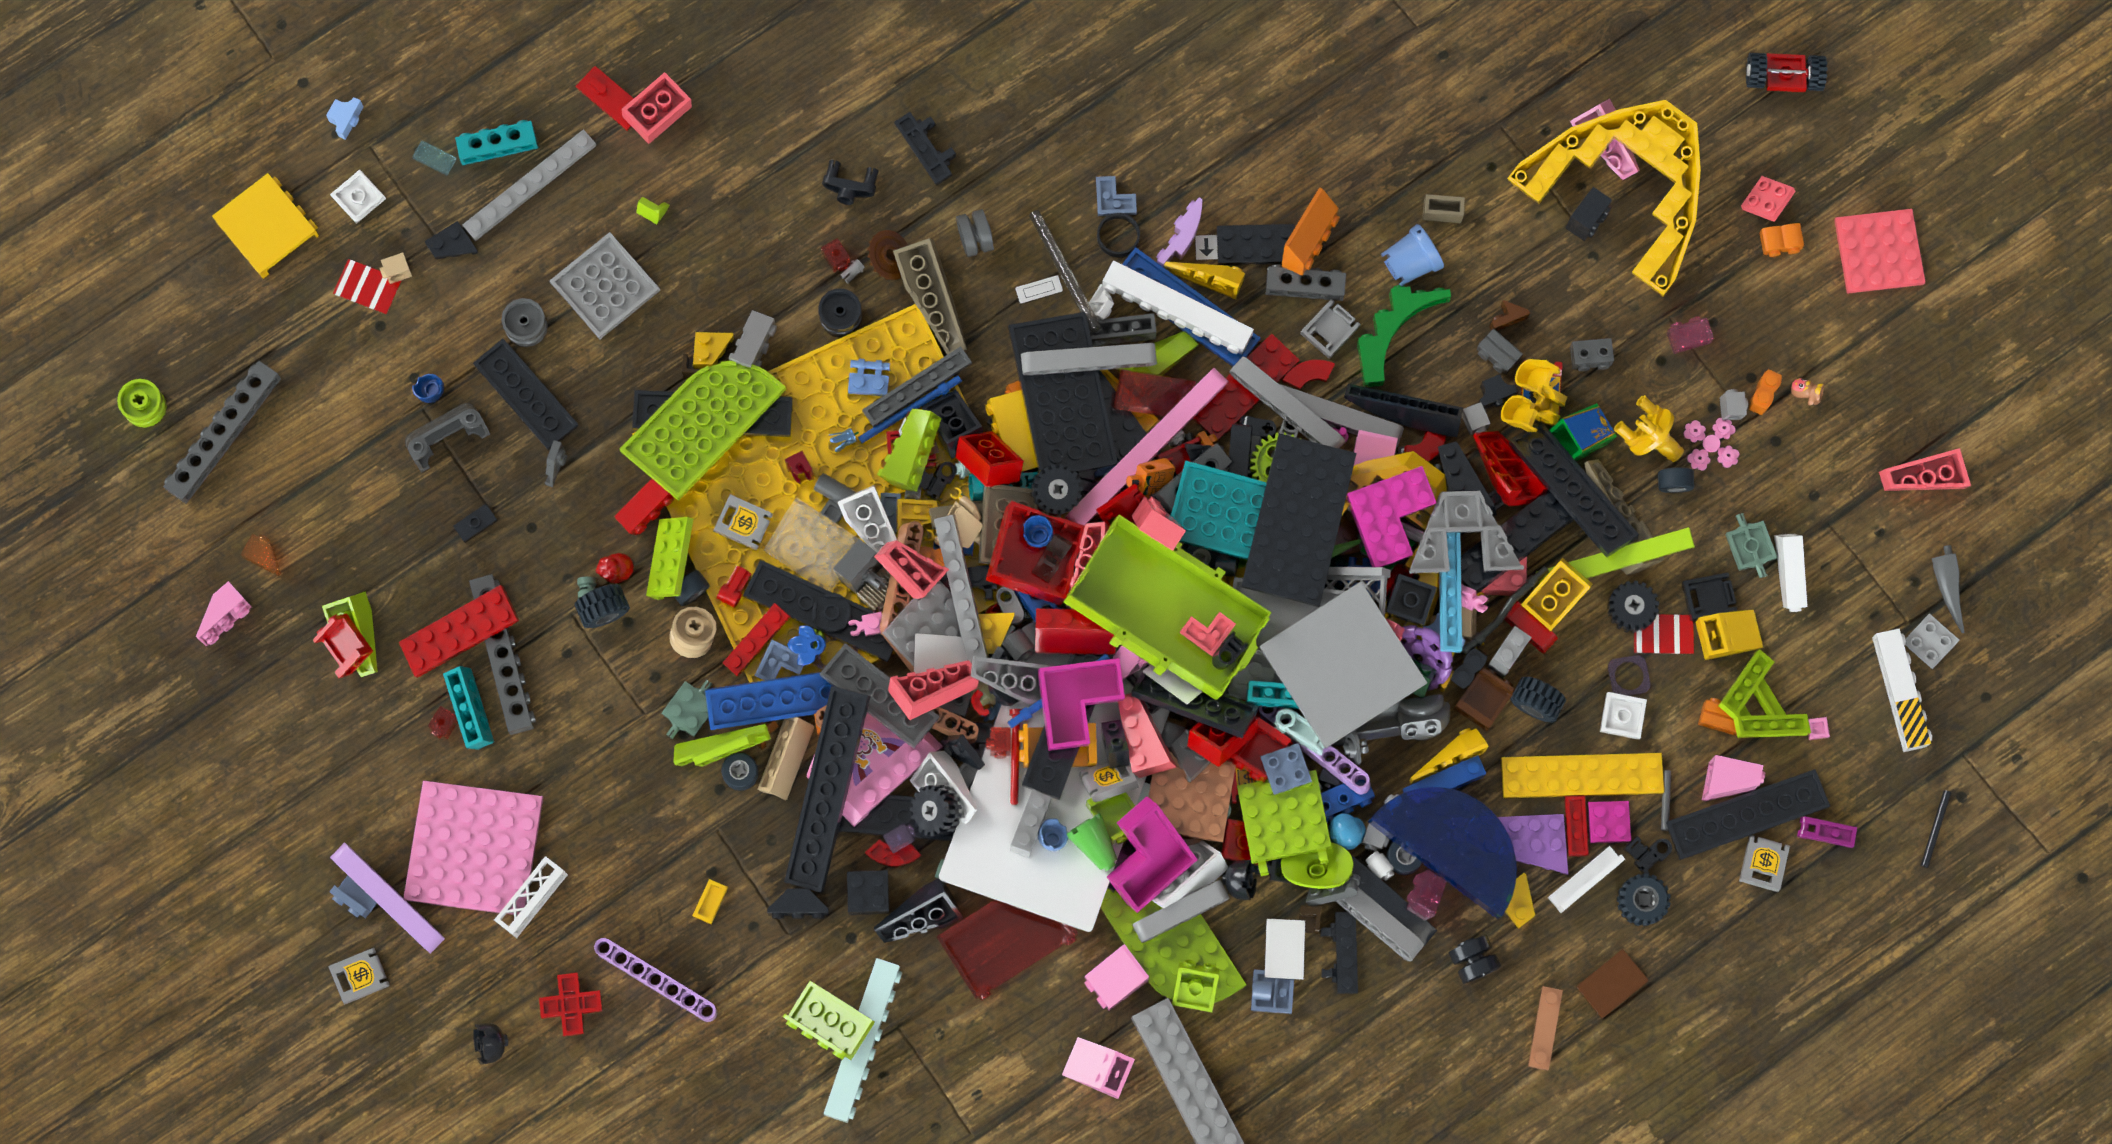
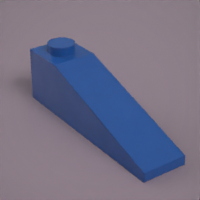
(1454, 776)

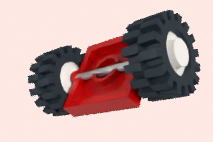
(1786, 72)

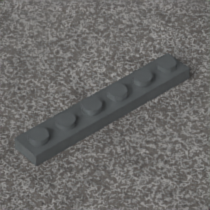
(916, 386)

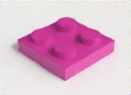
(1609, 822)

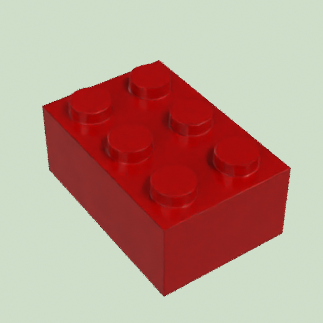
(989, 459)
(1216, 744)

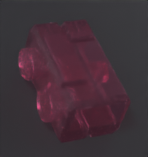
(1689, 335)
(1426, 894)

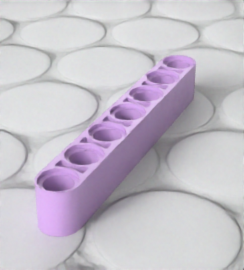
(1334, 766)
(387, 897)
(648, 973)

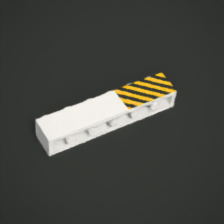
(1901, 690)

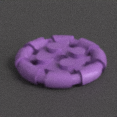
(1428, 652)

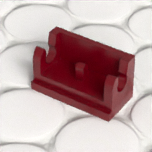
(797, 465)

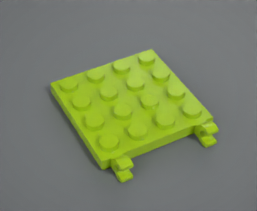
(1284, 822)

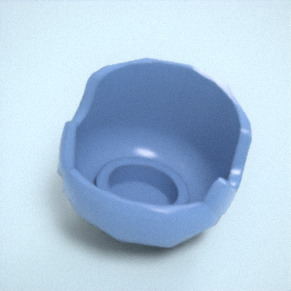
(1052, 835)

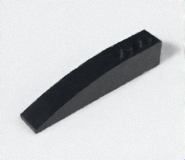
(1408, 410)
(1392, 902)

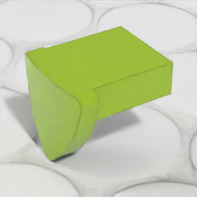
(651, 211)

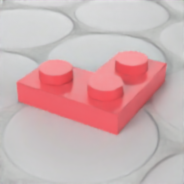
(1208, 638)

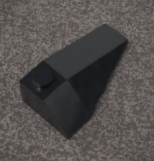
(926, 909)

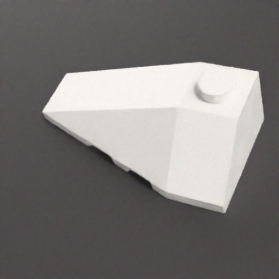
(868, 517)
(940, 769)
(1200, 874)

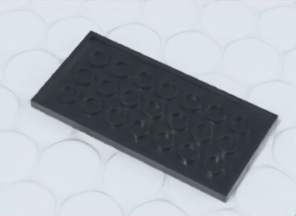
(1066, 408)
(1298, 520)

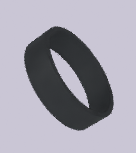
(1118, 216)

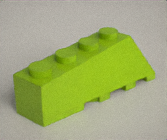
(911, 450)

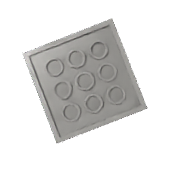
(604, 285)
(926, 615)

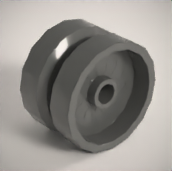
(974, 233)
(523, 311)

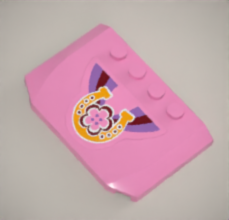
(880, 767)

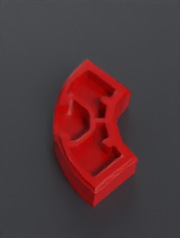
(1308, 371)
(1428, 447)
(883, 855)

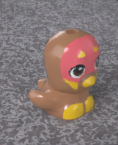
(1806, 389)

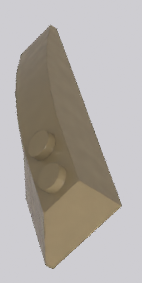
(930, 290)
(1603, 480)

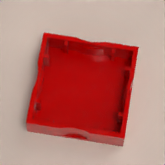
(1015, 558)

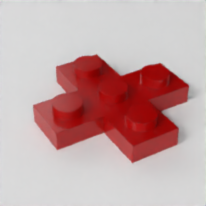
(570, 1004)

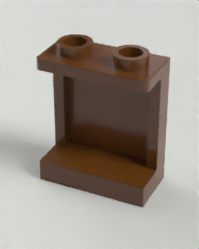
(1485, 698)

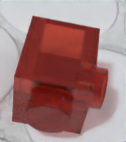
(836, 255)
(443, 723)
(999, 742)

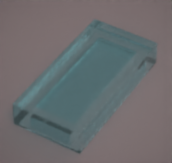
(434, 157)

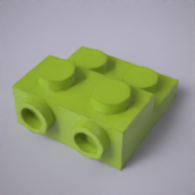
(1196, 986)

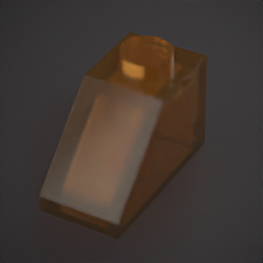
(261, 553)

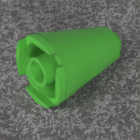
(1094, 842)

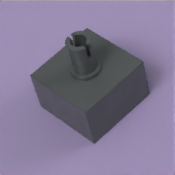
(859, 568)

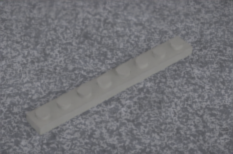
(529, 185)
(960, 587)

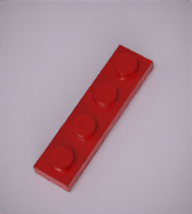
(756, 639)

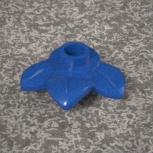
(804, 647)

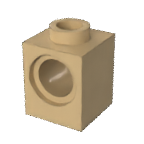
(395, 268)

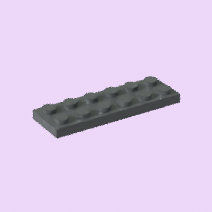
(857, 674)

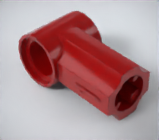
(732, 590)

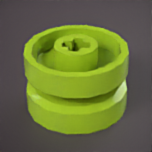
(152, 400)

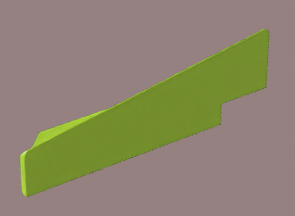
(717, 747)

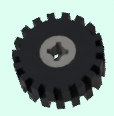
(1047, 495)
(1632, 616)
(943, 816)

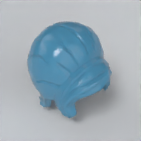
(1346, 831)

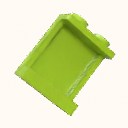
(1112, 811)

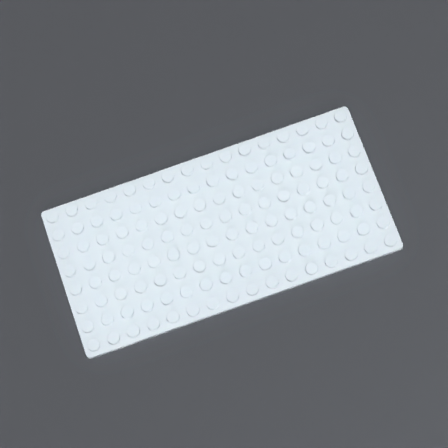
(1048, 883)

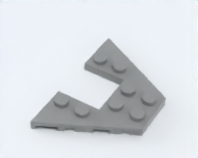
(1463, 513)

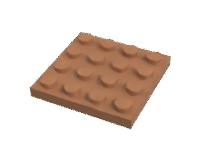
(1195, 807)

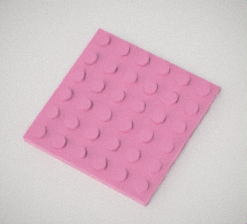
(472, 847)

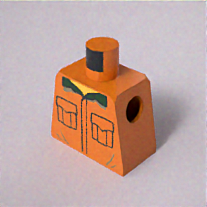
(1152, 476)

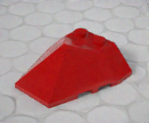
(1507, 470)

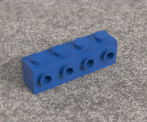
(1343, 800)

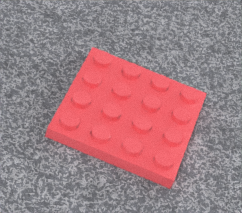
(1879, 251)

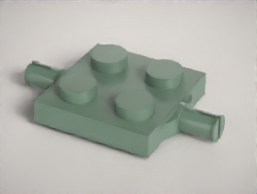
(1751, 545)
(687, 709)

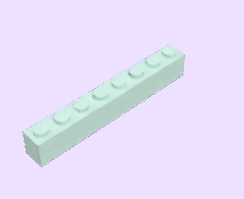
(852, 1072)

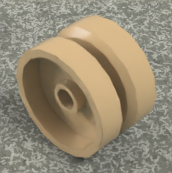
(692, 632)

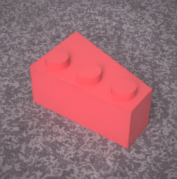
(910, 569)

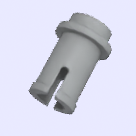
(854, 269)

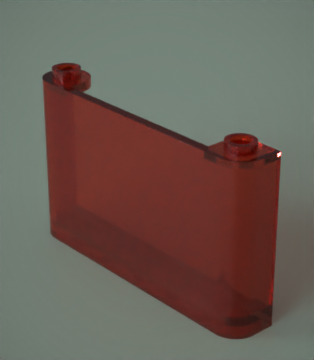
(1000, 944)

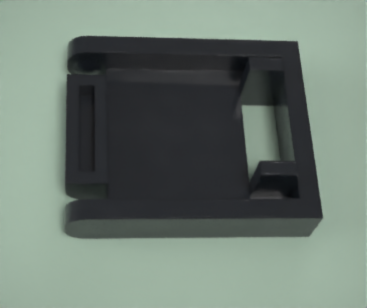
(1711, 594)

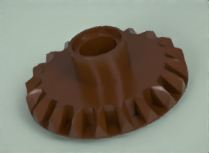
(882, 253)

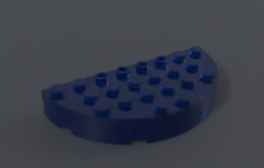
(1456, 841)

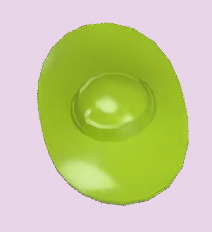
(1308, 872)

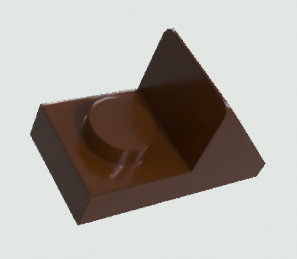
(1513, 315)

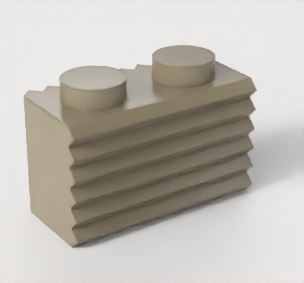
(871, 596)

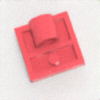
(1768, 198)

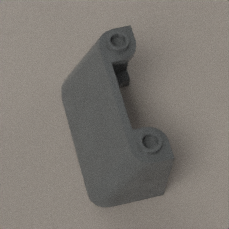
(461, 417)

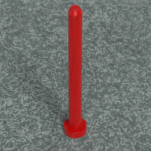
(1015, 760)

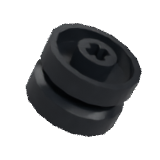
(840, 301)

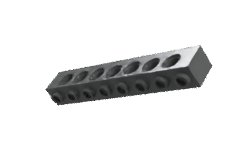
(221, 443)
(525, 720)

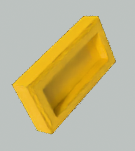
(710, 901)

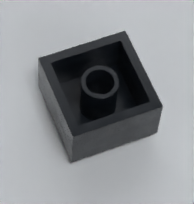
(1589, 214)
(1410, 599)
(868, 892)

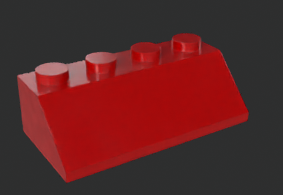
(1070, 633)

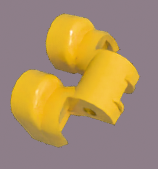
(1535, 377)

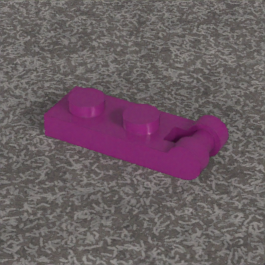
(1827, 832)

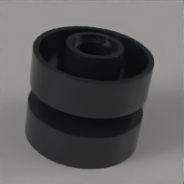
(1478, 965)

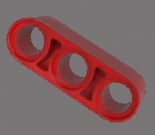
(1540, 635)

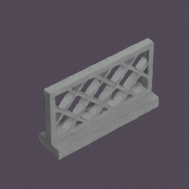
(1361, 574)

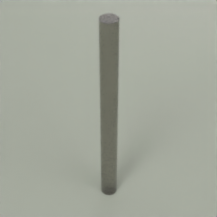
(1064, 270)

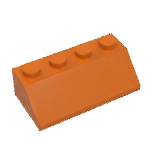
(1310, 233)

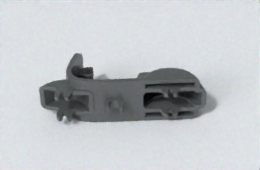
(1410, 718)

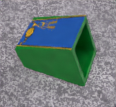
(1584, 432)

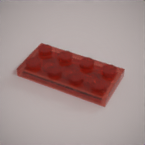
(1150, 392)

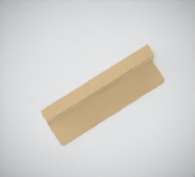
(786, 757)

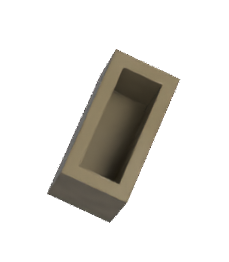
(1443, 208)

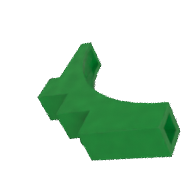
(1386, 324)

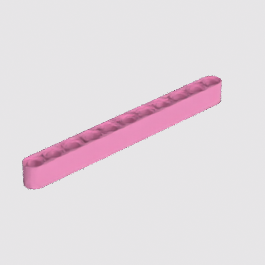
(1148, 446)

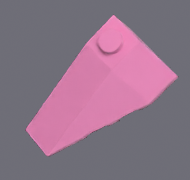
(1616, 155)

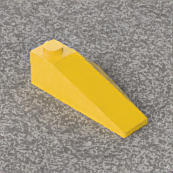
(1215, 277)
(1463, 747)

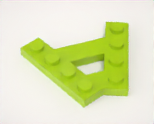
(1775, 721)

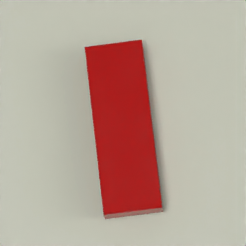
(1576, 826)

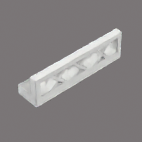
(1585, 879)
(537, 901)

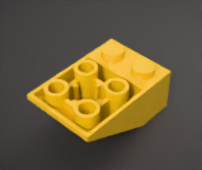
(1728, 633)

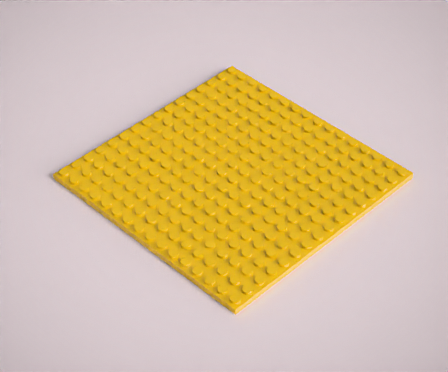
(758, 473)

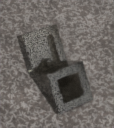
(1052, 557)

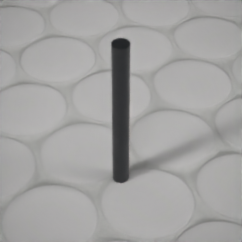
(1935, 829)

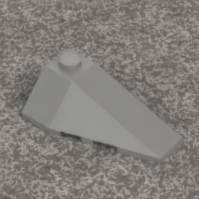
(1010, 677)

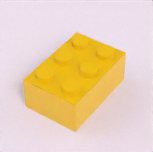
(1556, 594)

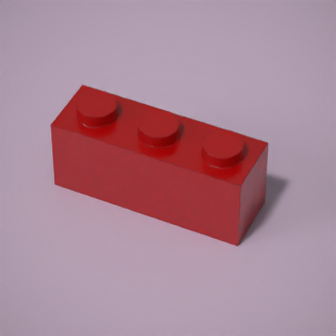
(644, 507)

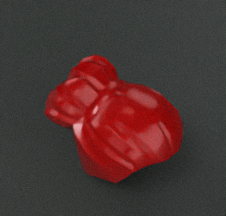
(615, 567)

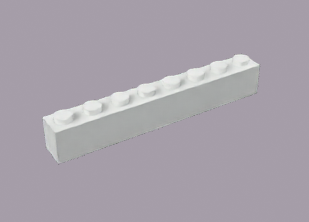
(1177, 307)

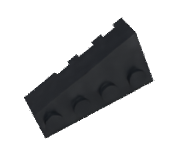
(1460, 473)

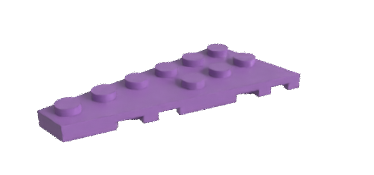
(1539, 840)

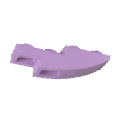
(1186, 228)

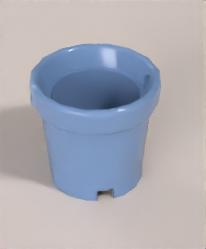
(1413, 256)

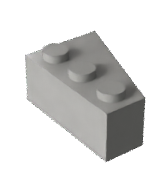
(754, 340)

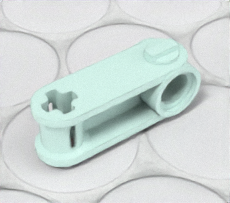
(1298, 730)

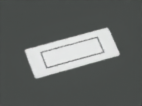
(1039, 289)

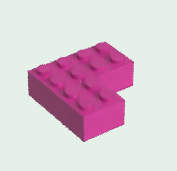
(1379, 511)
(1067, 692)
(1158, 857)

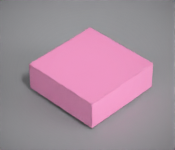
(1818, 728)

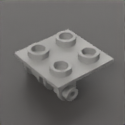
(1931, 641)

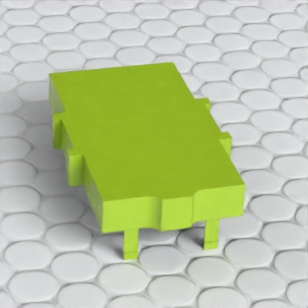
(1150, 593)

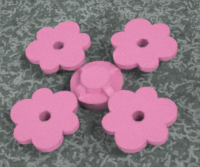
(1711, 444)

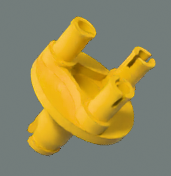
(1652, 432)

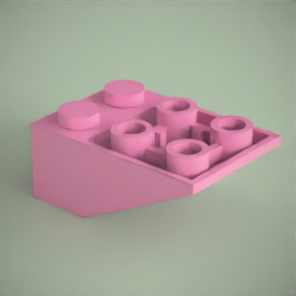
(222, 612)
(1098, 1067)

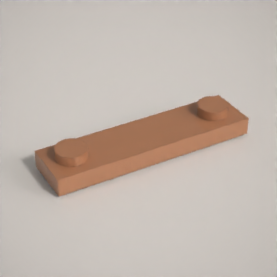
(1545, 1028)

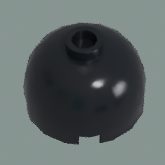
(1240, 880)
(489, 1042)

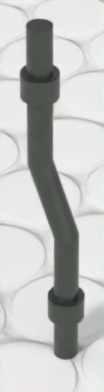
(1531, 583)

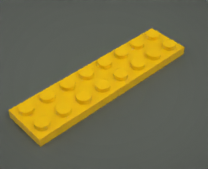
(1582, 775)

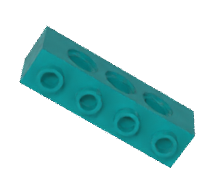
(507, 146)
(1269, 695)
(468, 708)

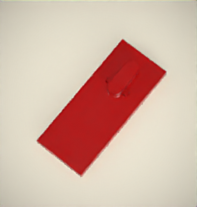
(605, 95)

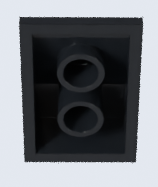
(955, 422)

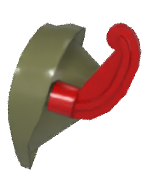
(981, 697)

